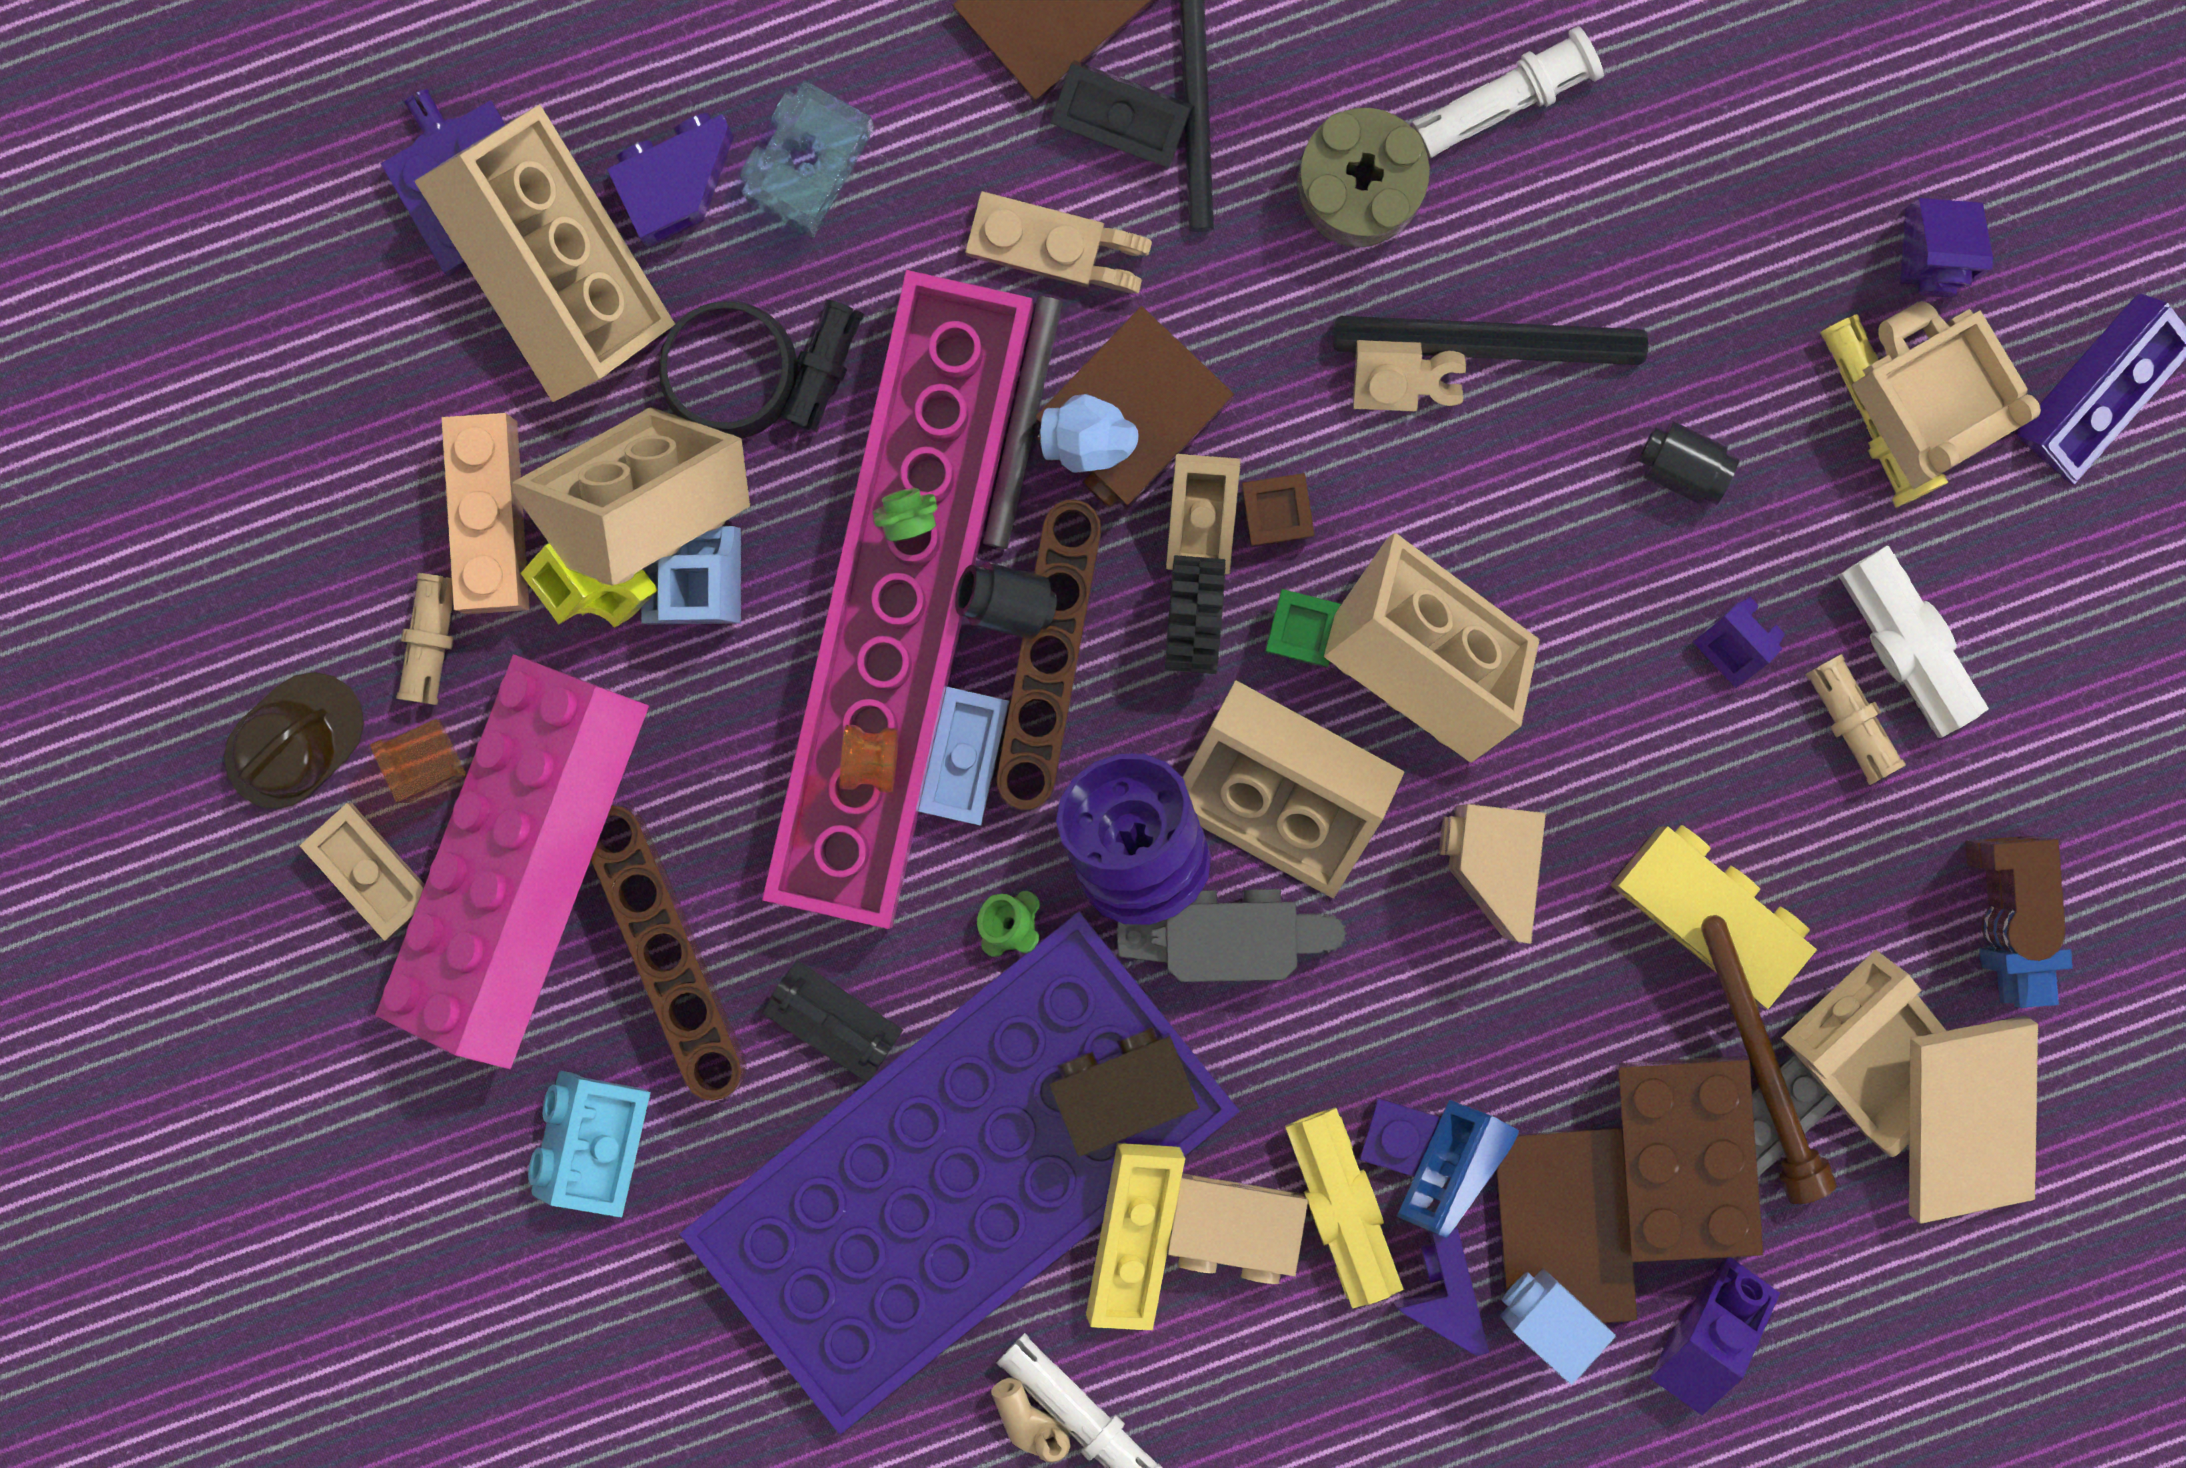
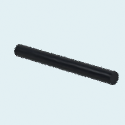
(1198, 124)

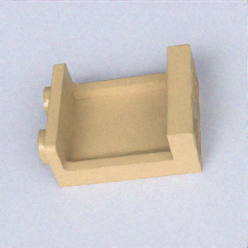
(1861, 1047)

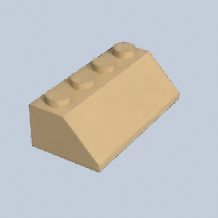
(545, 253)

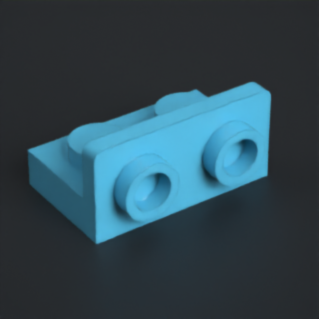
(588, 1144)

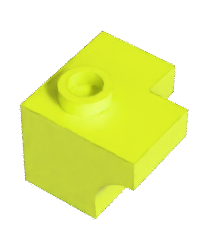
(572, 593)

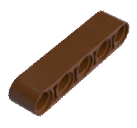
(1055, 688)
(691, 972)

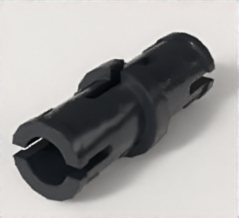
(821, 365)

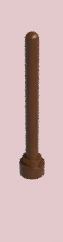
(1804, 1174)

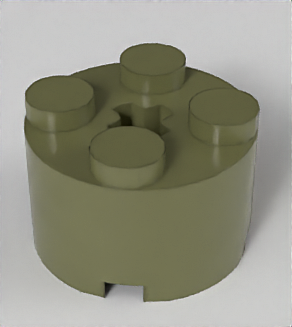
(1394, 158)

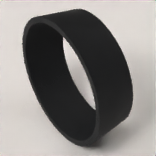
(771, 411)

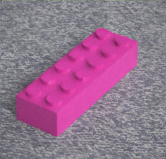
(511, 862)

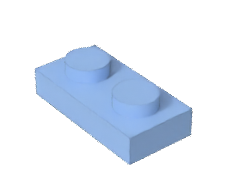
(964, 756)

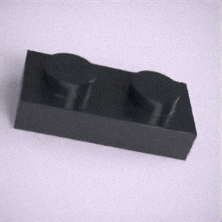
(1121, 114)

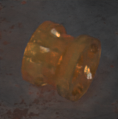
(869, 758)

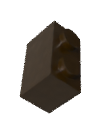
(1122, 1092)

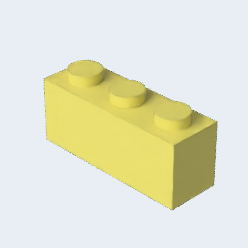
(1681, 888)

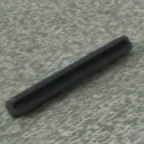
(1498, 339)

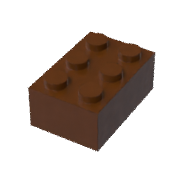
(1690, 1158)

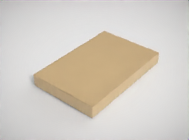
(1973, 1119)

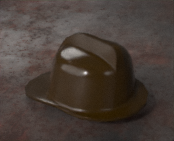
(293, 740)

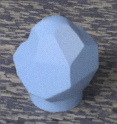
(1087, 434)

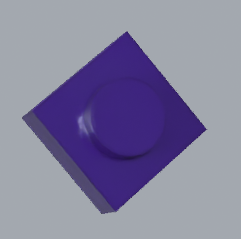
(1397, 1136)

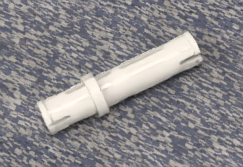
(1072, 1408)

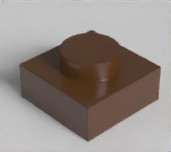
(1277, 510)

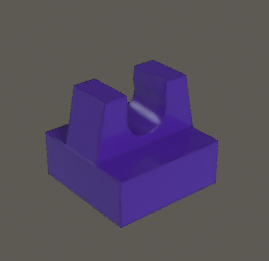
(1739, 643)

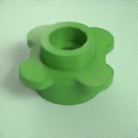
(906, 514)
(995, 918)

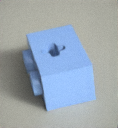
(1555, 1324)

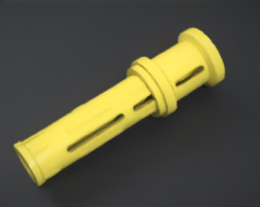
(1853, 354)

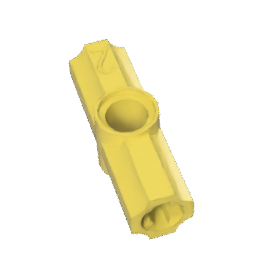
(1344, 1208)

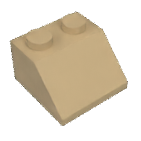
(1497, 863)

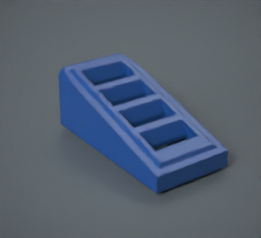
(1468, 1151)

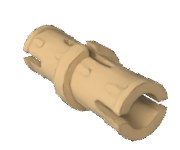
(426, 639)
(1855, 719)

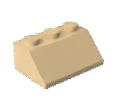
(635, 493)
(1434, 650)
(1288, 789)

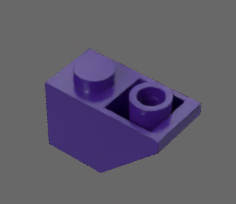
(674, 181)
(1944, 246)
(1716, 1337)

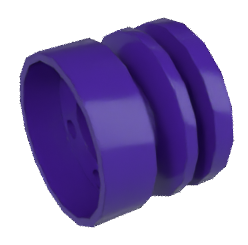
(1134, 838)

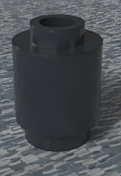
(1688, 463)
(1005, 599)

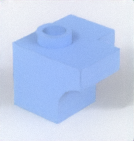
(698, 582)

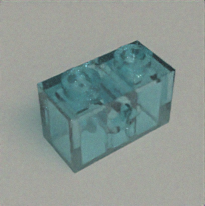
(837, 140)

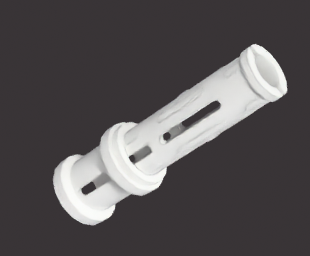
(1533, 81)

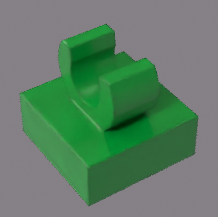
(1301, 627)

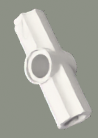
(1913, 642)

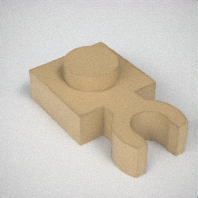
(1395, 375)

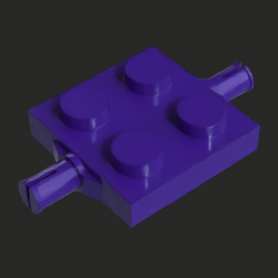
(436, 145)

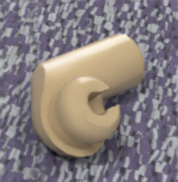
(1028, 1426)

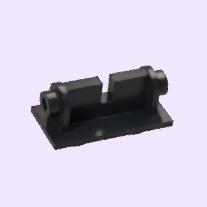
(832, 1021)

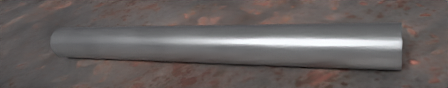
(1022, 422)

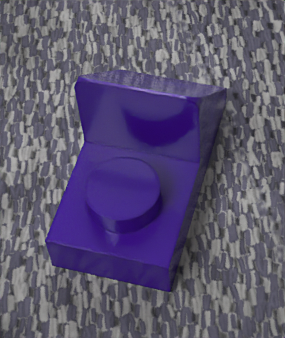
(1454, 1308)

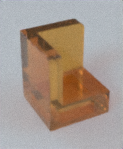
(418, 762)

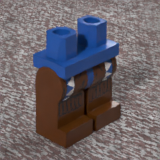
(2023, 917)

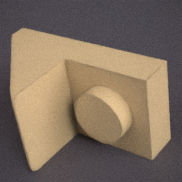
(1203, 507)

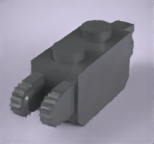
(1232, 938)

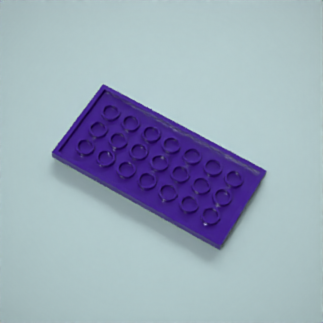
(938, 1180)

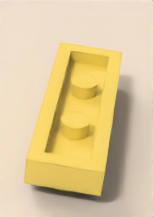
(1135, 1236)

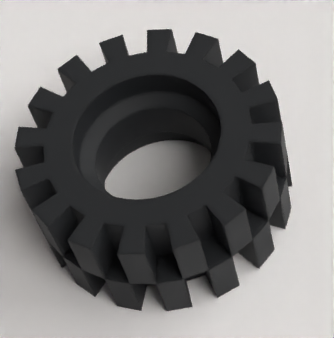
(1195, 614)

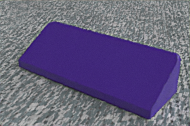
(2107, 387)

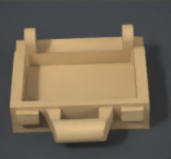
(1944, 394)

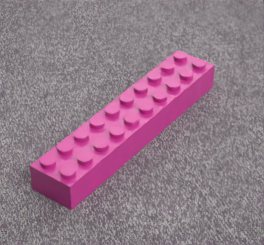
(894, 601)

